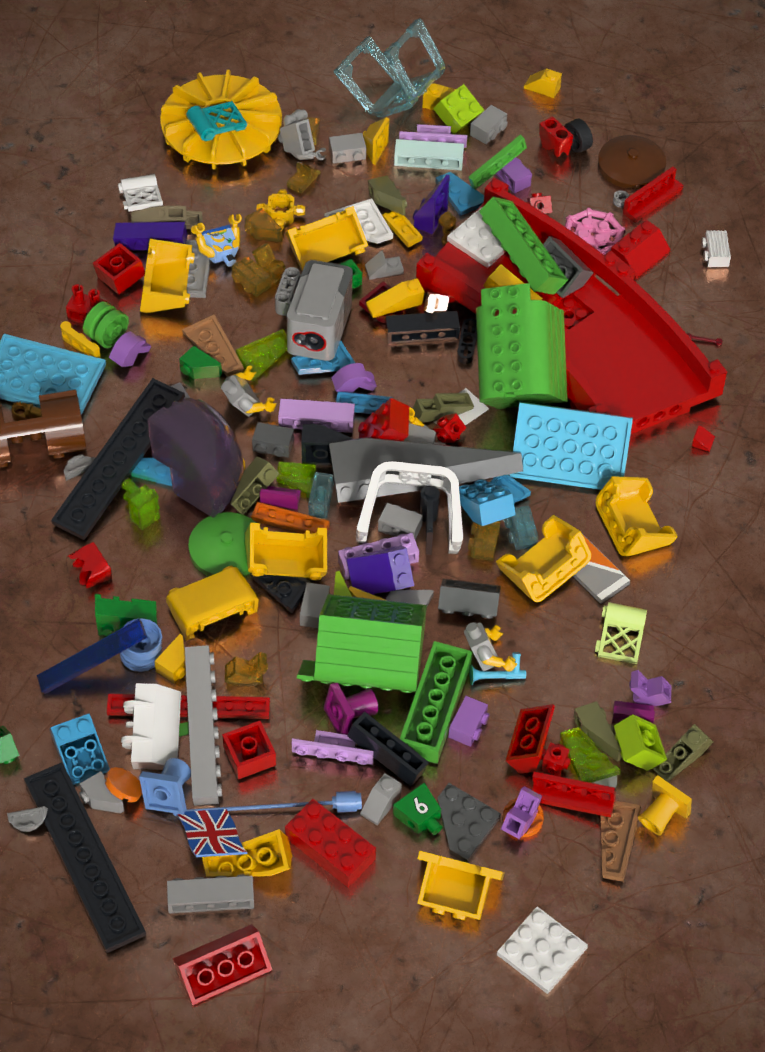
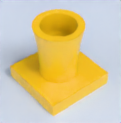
(667, 802)

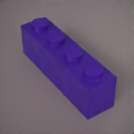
(138, 234)

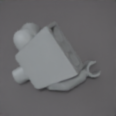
(297, 136)

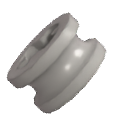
(620, 194)

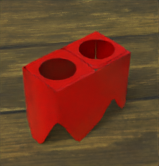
(559, 139)
(94, 566)

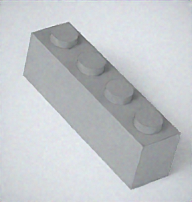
(210, 894)

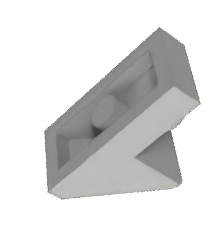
(381, 267)

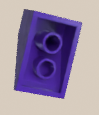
(432, 207)
(381, 570)

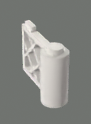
(140, 187)

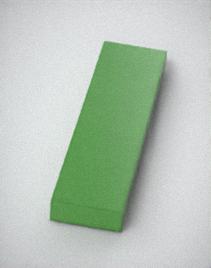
(497, 162)

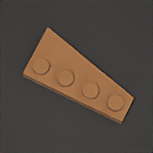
(212, 340)
(618, 838)

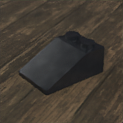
(316, 443)

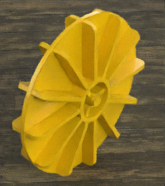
(252, 100)

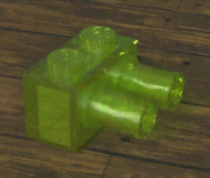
(142, 503)

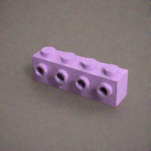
(330, 414)
(405, 540)

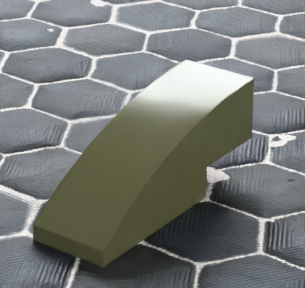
(441, 405)

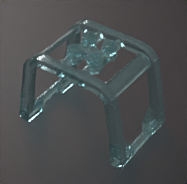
(410, 89)

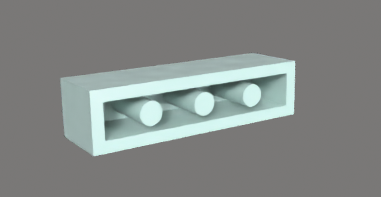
(428, 154)

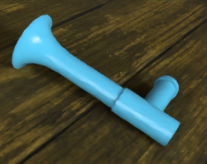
(516, 673)

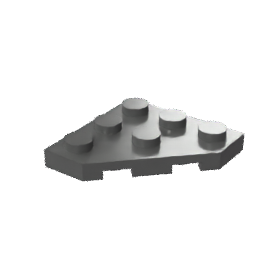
(465, 821)

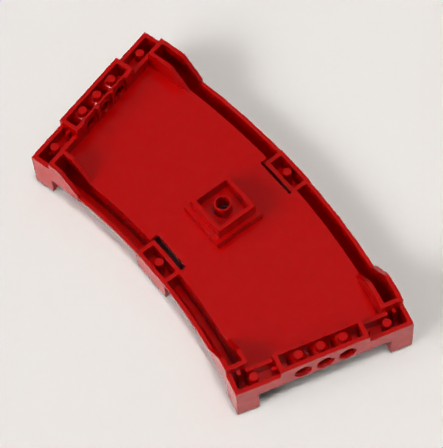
(619, 349)

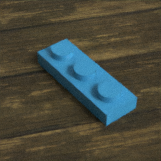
(363, 402)

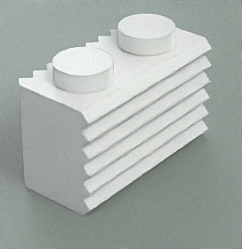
(716, 248)

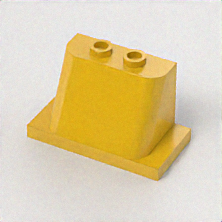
(455, 886)

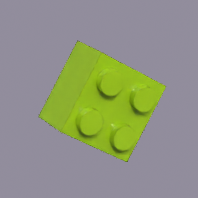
(458, 109)
(640, 742)

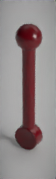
(718, 341)

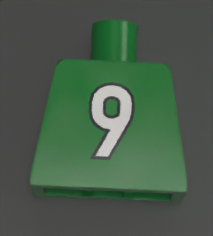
(419, 811)

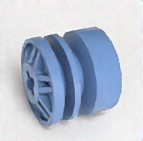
(143, 654)

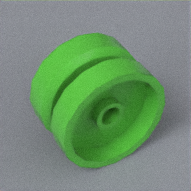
(105, 324)

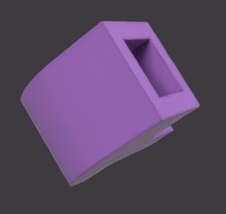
(127, 349)
(352, 377)
(649, 691)
(522, 814)

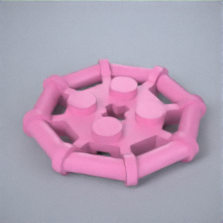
(599, 227)

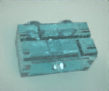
(321, 495)
(522, 528)

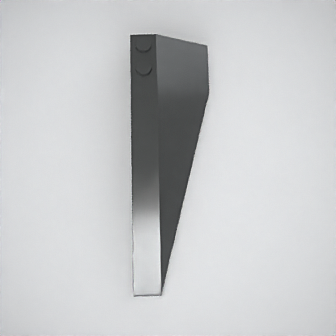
(358, 458)

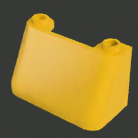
(328, 238)
(166, 276)
(630, 518)
(286, 552)
(549, 561)
(211, 600)

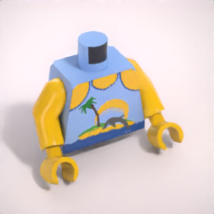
(219, 243)

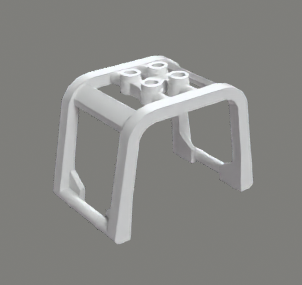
(416, 476)

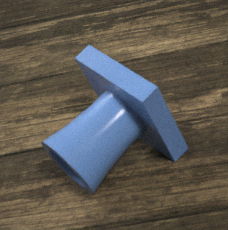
(165, 790)

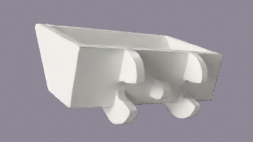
(154, 726)

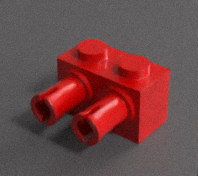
(81, 303)

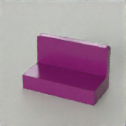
(280, 497)
(622, 710)

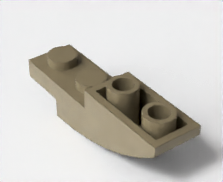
(168, 214)

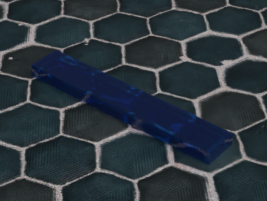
(92, 656)

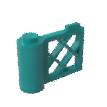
(206, 124)

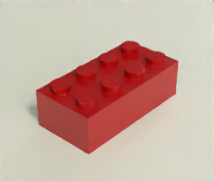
(330, 843)

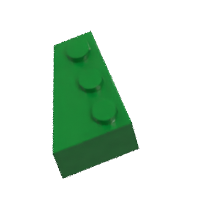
(115, 613)

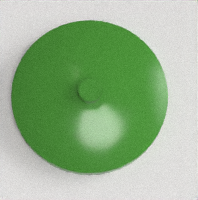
(220, 543)

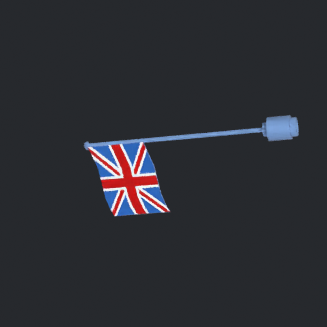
(215, 834)

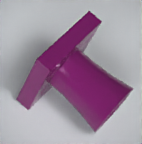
(344, 709)

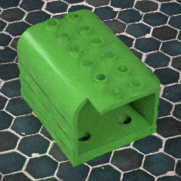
(520, 352)
(368, 644)

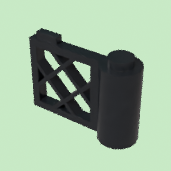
(429, 509)

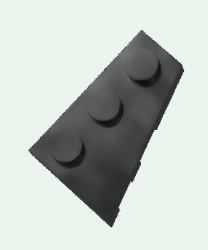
(284, 588)

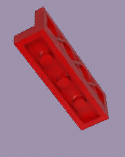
(652, 195)
(572, 794)

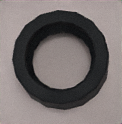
(581, 135)

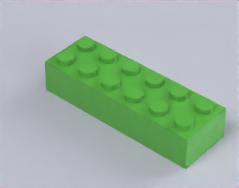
(523, 246)
(436, 700)

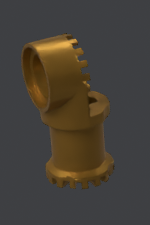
(448, 224)
(30, 411)

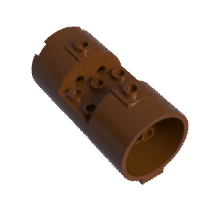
(59, 423)

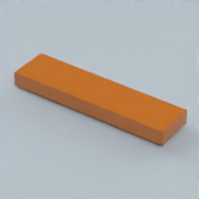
(287, 519)

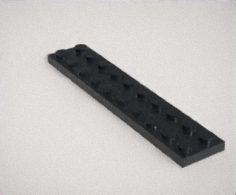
(114, 462)
(85, 858)

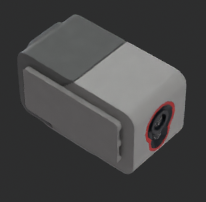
(315, 307)

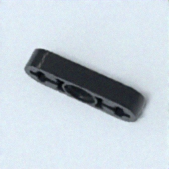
(467, 346)

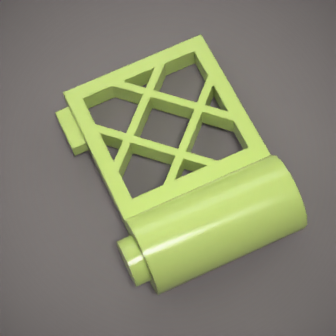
(622, 618)

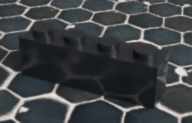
(422, 327)
(388, 749)

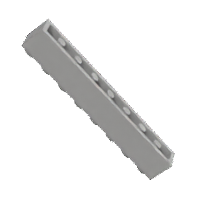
(201, 725)

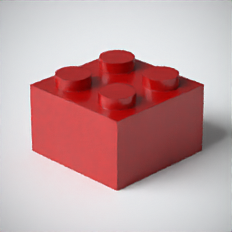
(119, 268)
(249, 749)

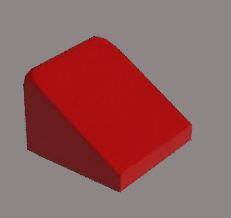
(703, 439)

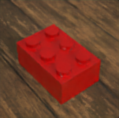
(387, 422)

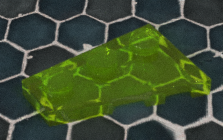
(263, 352)
(586, 758)

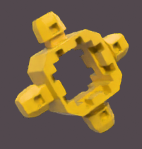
(282, 200)

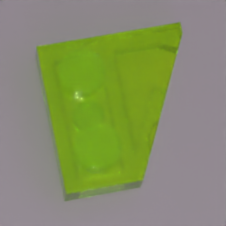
(296, 476)

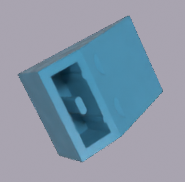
(486, 502)
(79, 748)

